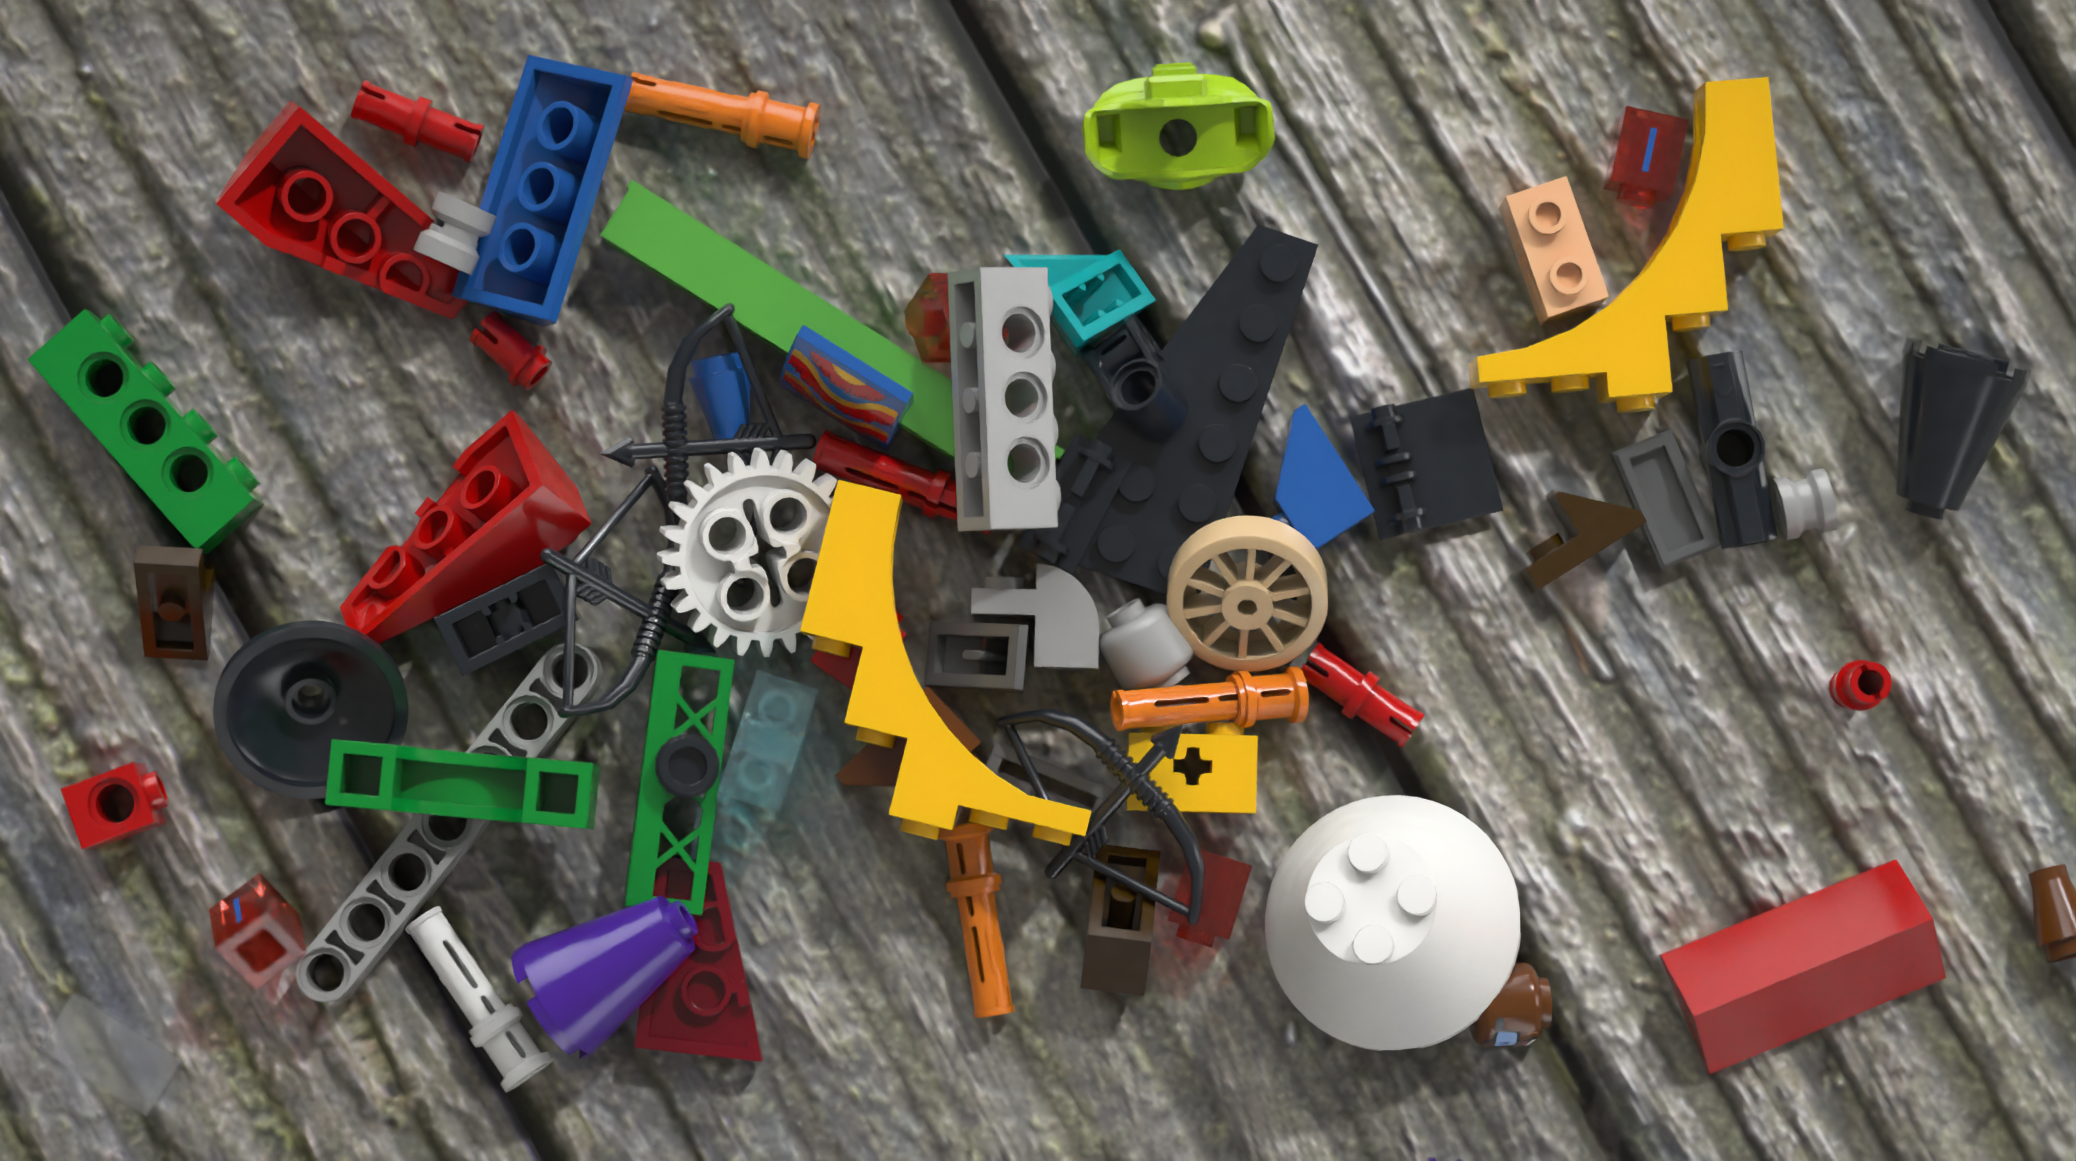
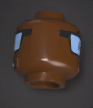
(1516, 1012)

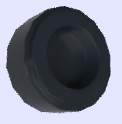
(687, 765)

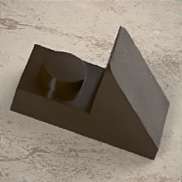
(1592, 528)
(174, 601)

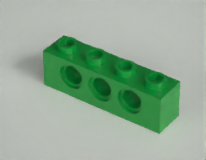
(71, 366)

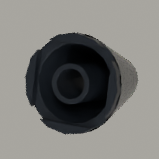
(1949, 422)

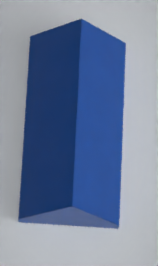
(544, 187)

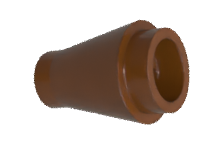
(2054, 913)

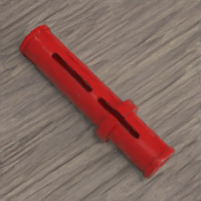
(878, 470)

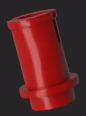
(511, 351)

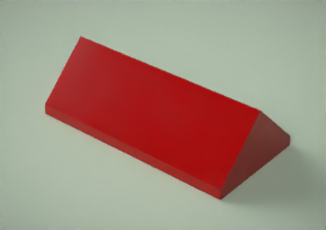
(1804, 965)

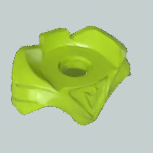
(1228, 119)

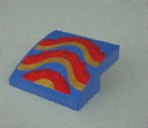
(845, 388)

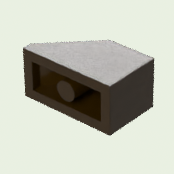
(1120, 923)

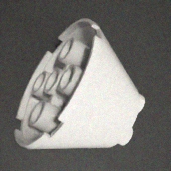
(1392, 923)

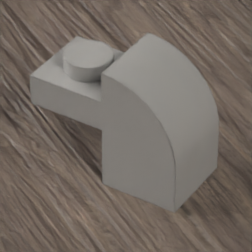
(1062, 614)

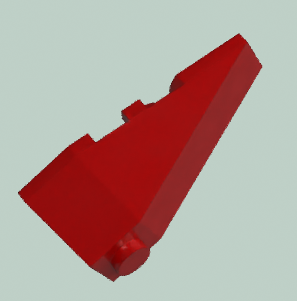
(331, 208)
(475, 537)

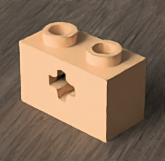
(1553, 251)

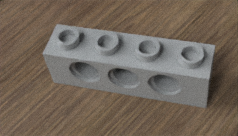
(983, 425)

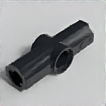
(1726, 407)

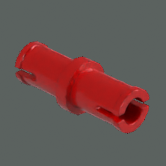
(417, 121)
(1874, 681)
(1361, 695)

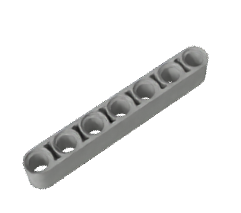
(422, 839)

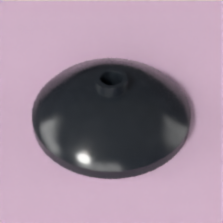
(285, 736)

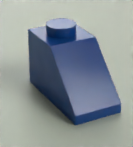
(1315, 485)

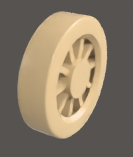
(1248, 594)

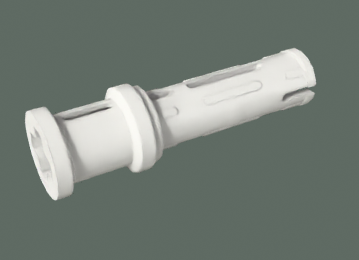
(494, 1024)

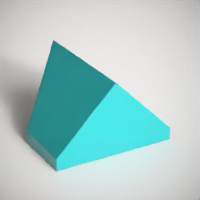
(1089, 294)

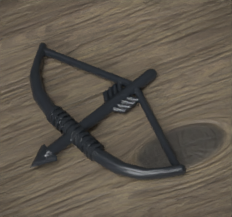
(675, 446)
(597, 586)
(1134, 780)

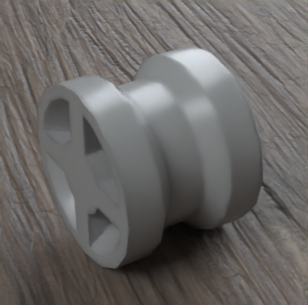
(1804, 504)

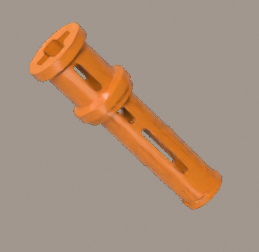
(751, 117)
(1238, 699)
(974, 886)

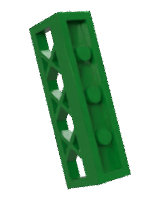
(653, 797)

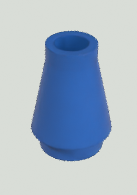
(722, 392)

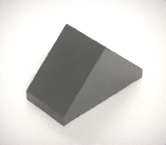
(977, 656)

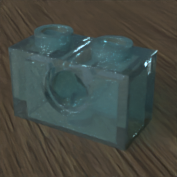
(770, 741)

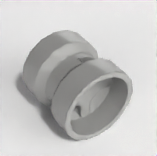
(455, 233)

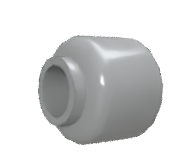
(1144, 647)

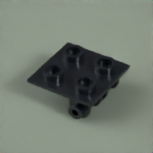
(1426, 463)

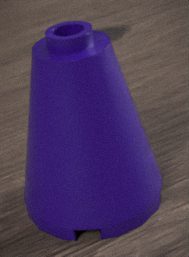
(603, 970)

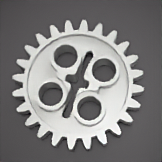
(709, 571)

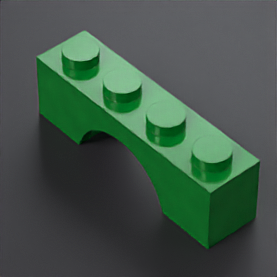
(462, 784)

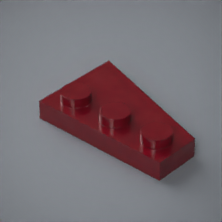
(707, 998)

